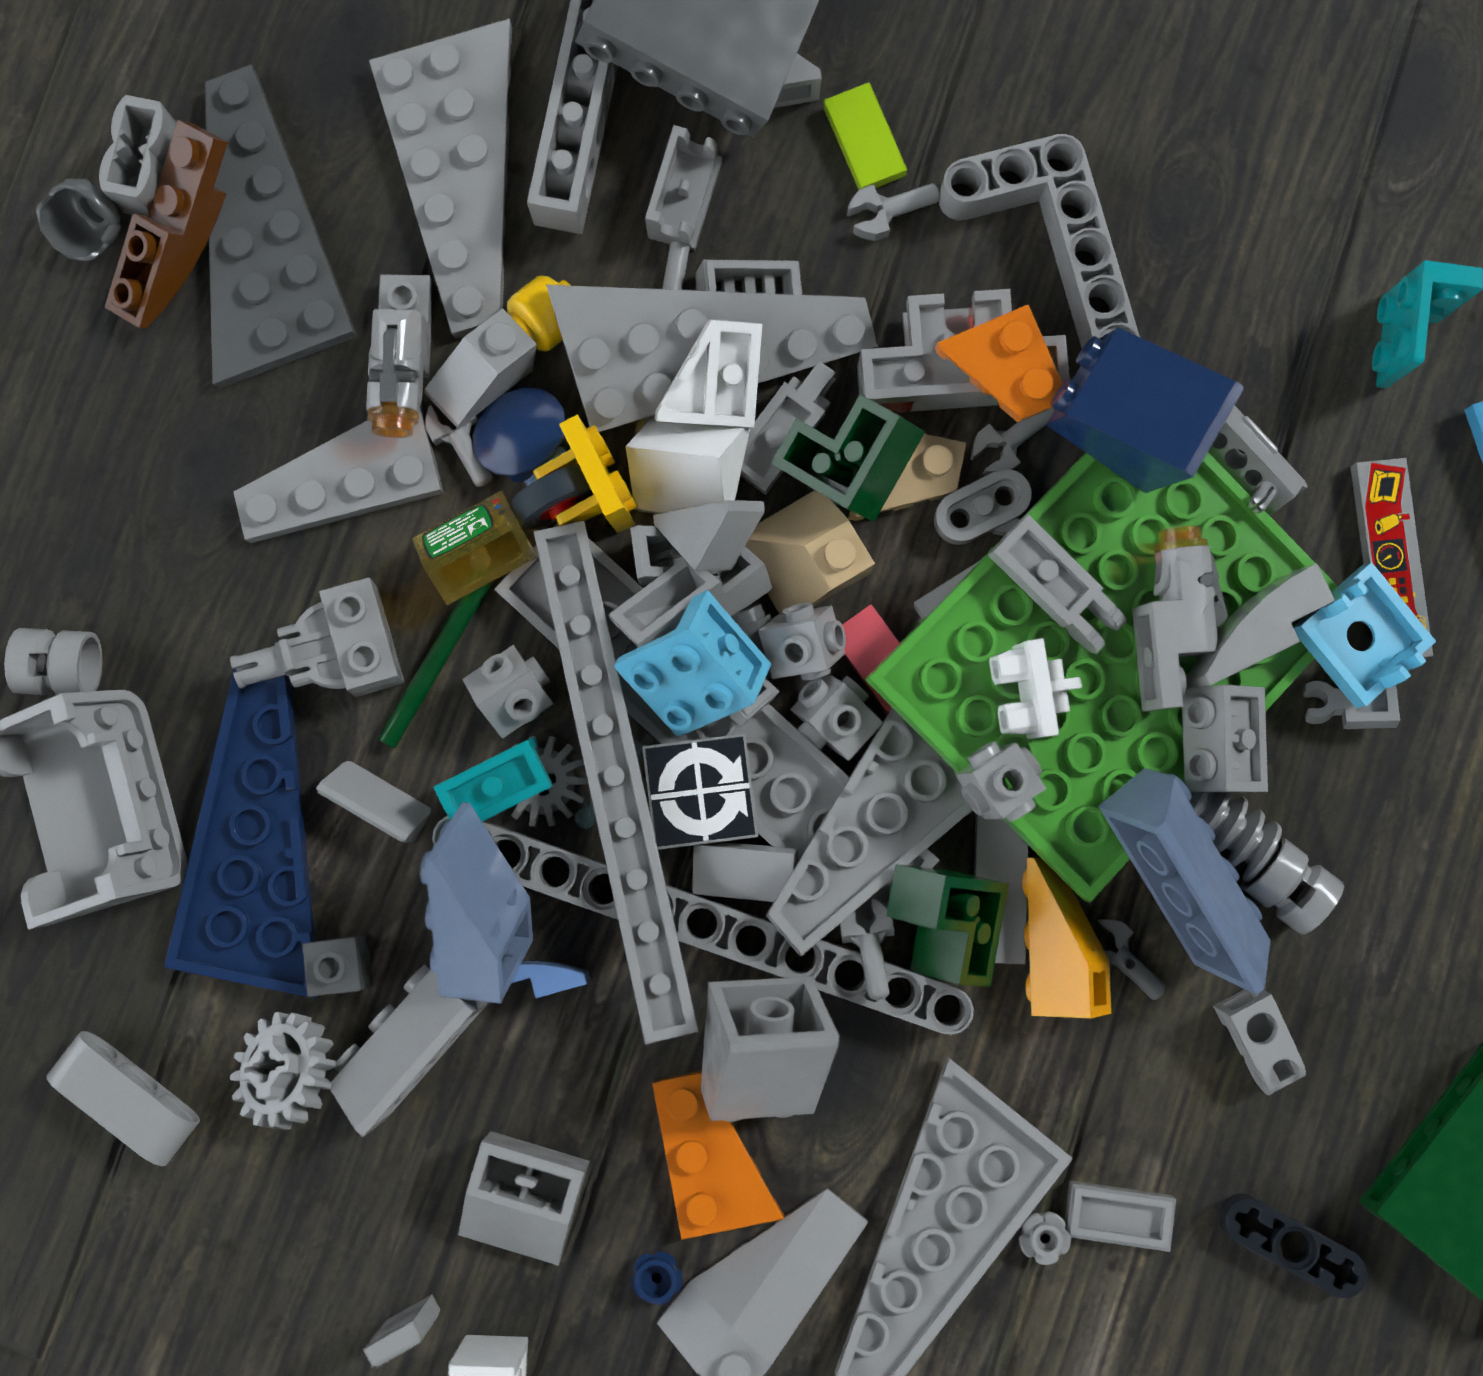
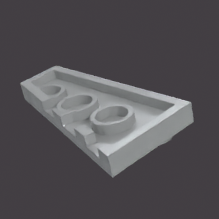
(340, 481)

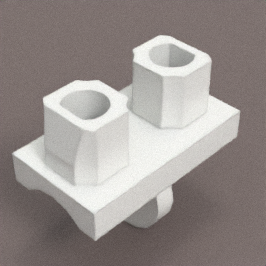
(1040, 689)

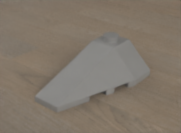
(754, 1299)

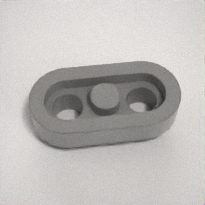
(980, 507)

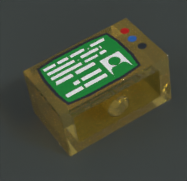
(473, 548)

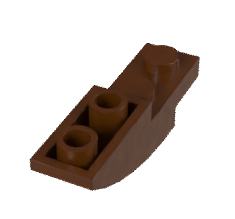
(169, 241)

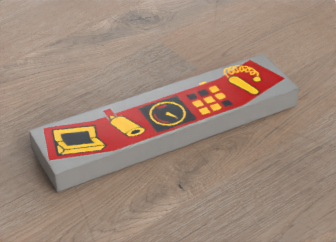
(1389, 530)

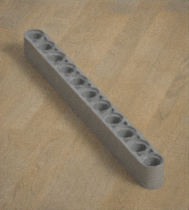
(827, 955)

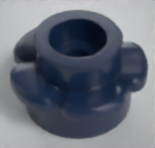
(649, 1290)

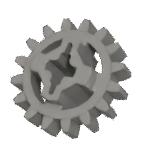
(282, 1071)

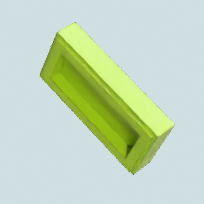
(865, 137)

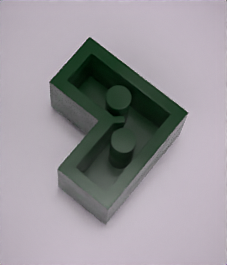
(857, 465)
(956, 922)

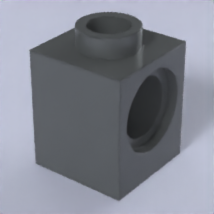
(338, 965)

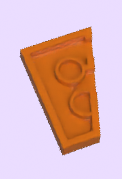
(708, 1165)

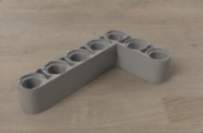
(1066, 234)

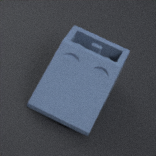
(474, 912)

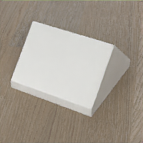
(684, 464)

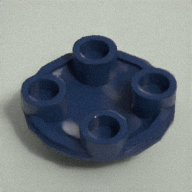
(519, 432)

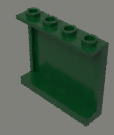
(1436, 1182)

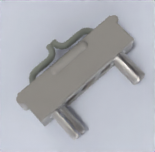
(1259, 472)

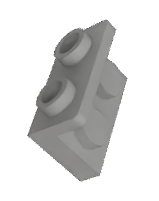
(1225, 739)

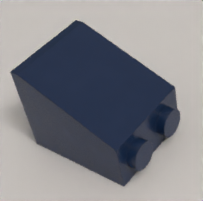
(1142, 409)

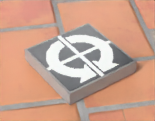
(700, 791)

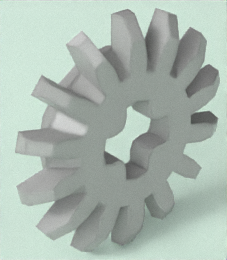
(560, 792)

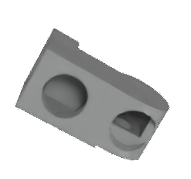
(1262, 1039)

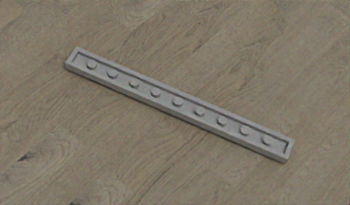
(615, 784)

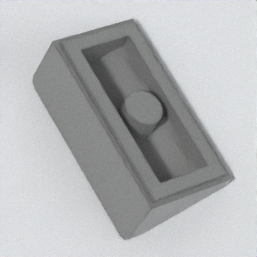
(375, 801)

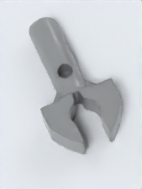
(888, 208)
(1009, 440)
(462, 444)
(871, 947)

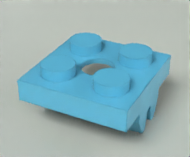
(1396, 636)

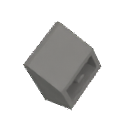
(522, 1197)

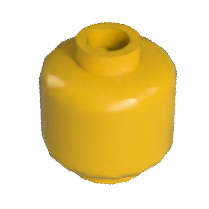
(534, 312)

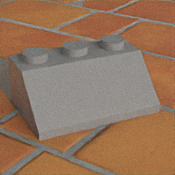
(400, 1051)

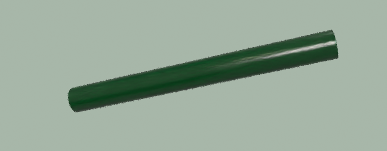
(432, 666)

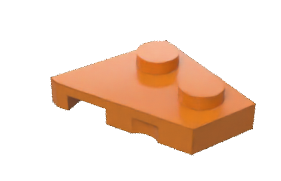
(1007, 362)

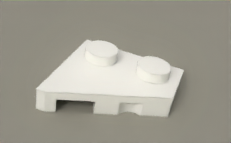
(717, 378)

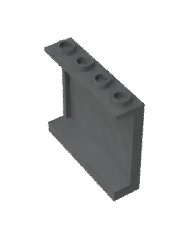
(705, 52)

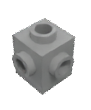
(803, 641)
(509, 690)
(835, 715)
(984, 784)

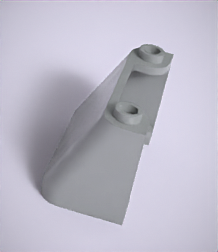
(94, 803)

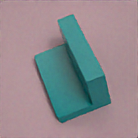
(496, 782)

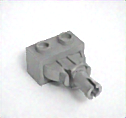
(339, 642)

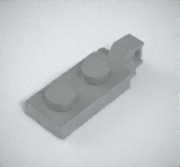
(791, 402)

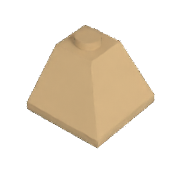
(809, 552)

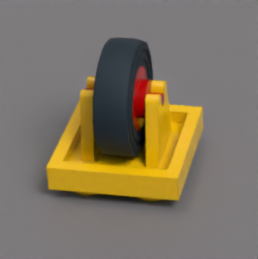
(576, 485)

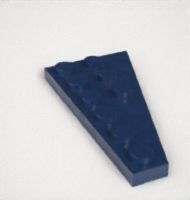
(248, 871)

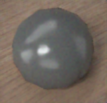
(79, 219)

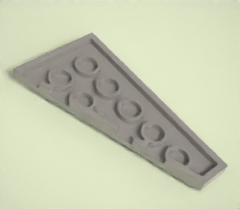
(452, 143)
(634, 340)
(883, 817)
(958, 1206)

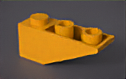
(1066, 959)

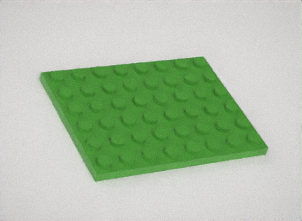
(1109, 527)

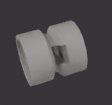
(45, 662)
(1310, 900)

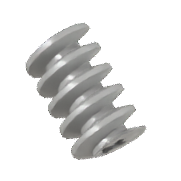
(1238, 830)

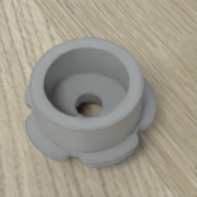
(1042, 1223)

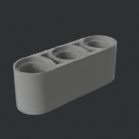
(123, 1098)

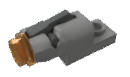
(399, 354)
(1182, 620)

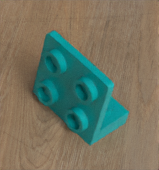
(1419, 299)

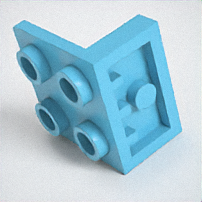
(698, 669)

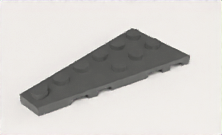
(267, 264)

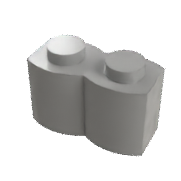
(136, 158)

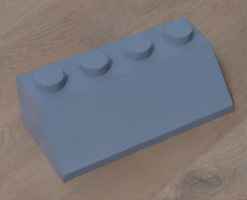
(1189, 878)

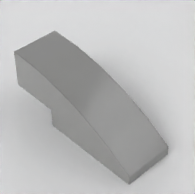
(662, 603)
(1262, 625)

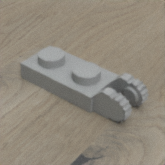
(1055, 582)

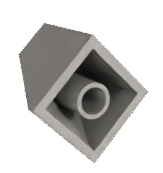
(765, 1048)

